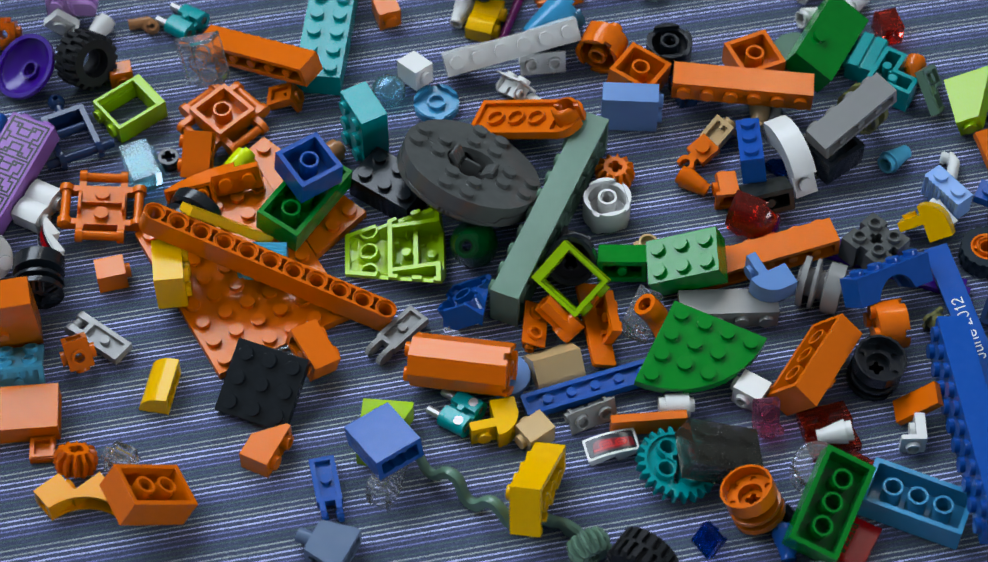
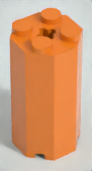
(461, 364)

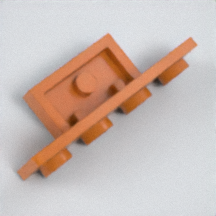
(601, 326)

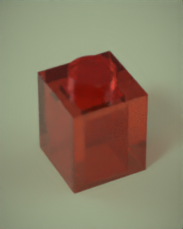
(888, 25)

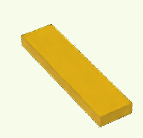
(225, 223)

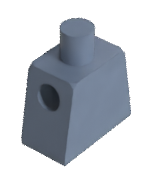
(329, 542)

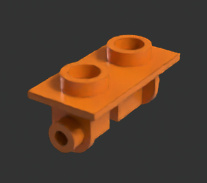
(533, 328)

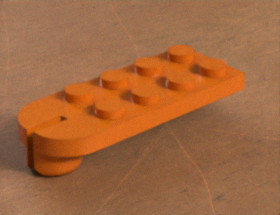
(531, 118)

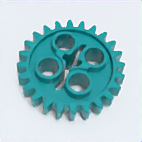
(654, 462)

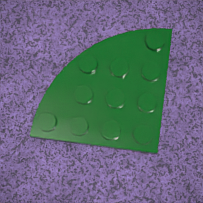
(696, 352)

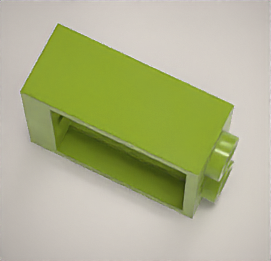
(122, 94)
(553, 261)

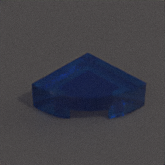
(776, 167)

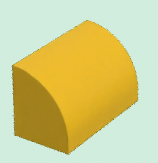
(161, 386)

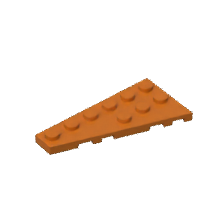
(337, 222)

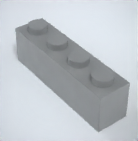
(851, 115)
(732, 306)

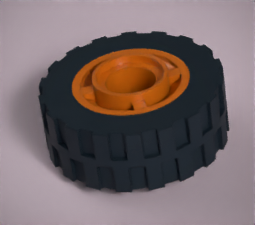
(974, 252)

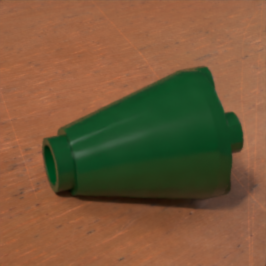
(483, 244)

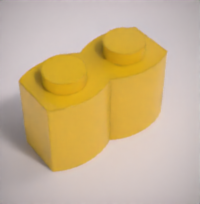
(485, 20)

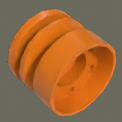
(752, 499)

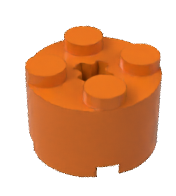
(601, 45)
(889, 319)

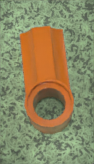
(561, 320)

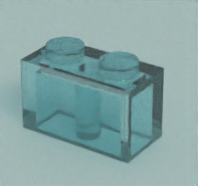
(140, 162)

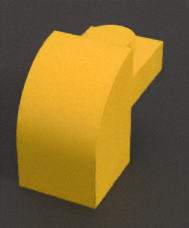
(933, 217)
(499, 426)

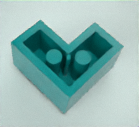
(891, 68)

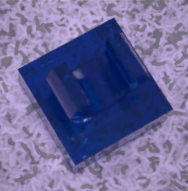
(708, 539)

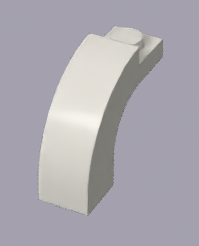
(795, 153)

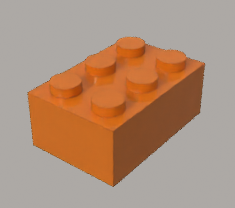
(148, 494)

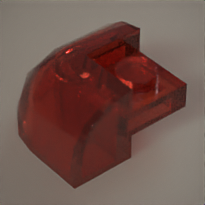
(751, 217)

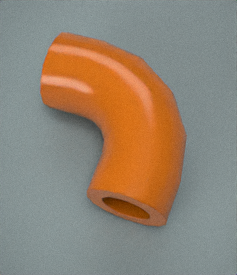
(651, 311)

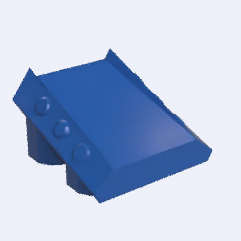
(465, 303)

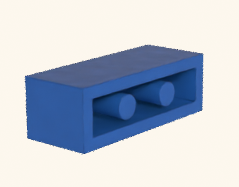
(750, 150)

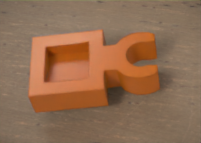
(700, 152)

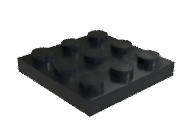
(262, 384)

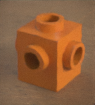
(12, 29)
(77, 344)

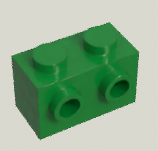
(623, 262)

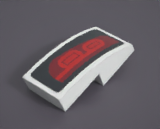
(49, 235)
(612, 444)

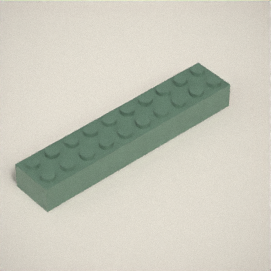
(545, 220)

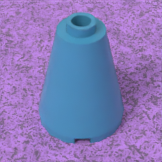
(555, 10)

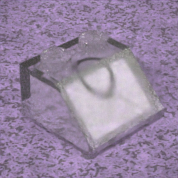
(203, 59)

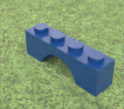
(865, 286)

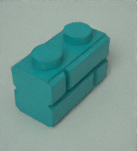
(863, 56)

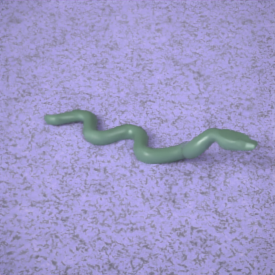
(475, 504)

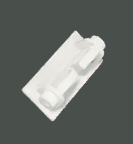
(543, 63)
(513, 85)

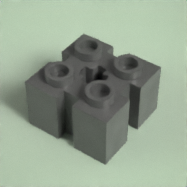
(872, 242)

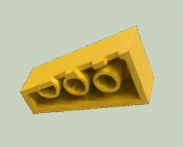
(535, 488)

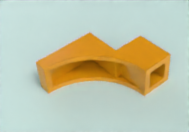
(61, 496)

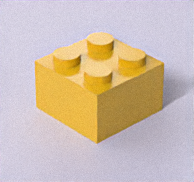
(170, 275)

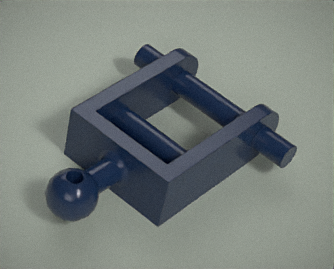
(69, 122)

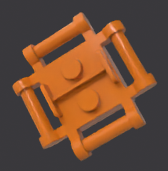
(226, 112)
(101, 208)

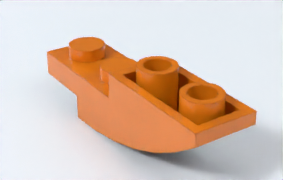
(221, 181)

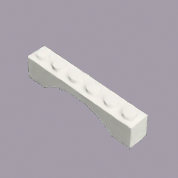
(511, 47)

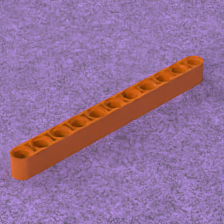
(266, 266)

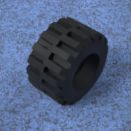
(72, 55)
(640, 546)

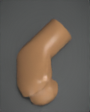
(145, 23)

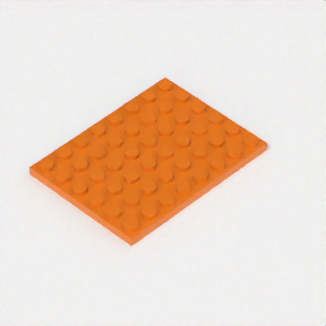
(237, 308)

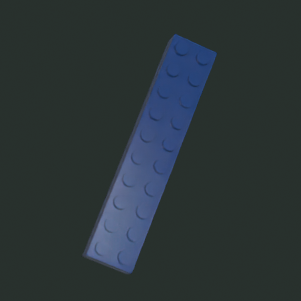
(966, 410)

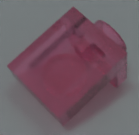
(767, 417)

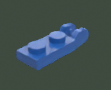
(326, 486)

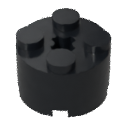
(670, 43)
(573, 273)

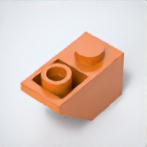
(265, 449)

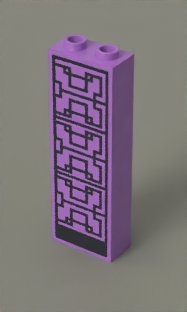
(23, 153)

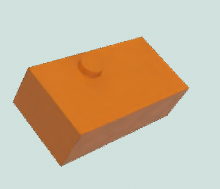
(19, 314)
(815, 364)

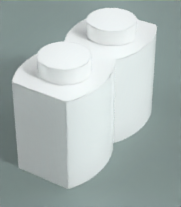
(39, 202)

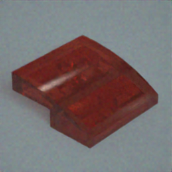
(822, 416)

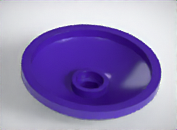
(26, 66)

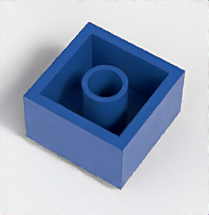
(308, 167)

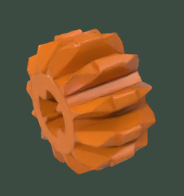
(616, 168)
(75, 460)

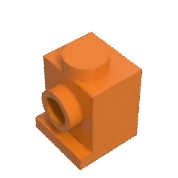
(724, 189)

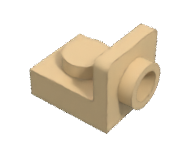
(720, 130)

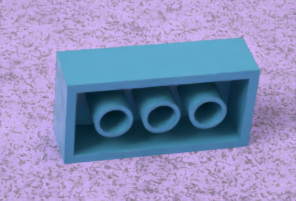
(915, 503)

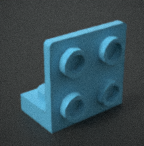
(22, 365)

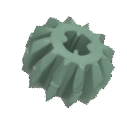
(589, 545)

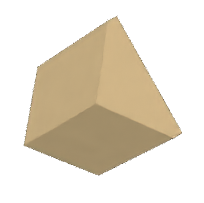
(555, 365)

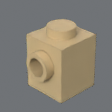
(534, 429)

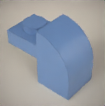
(770, 284)

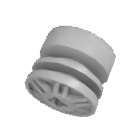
(820, 285)

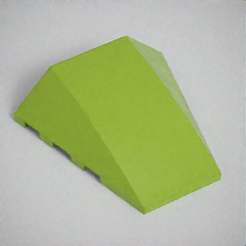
(400, 249)

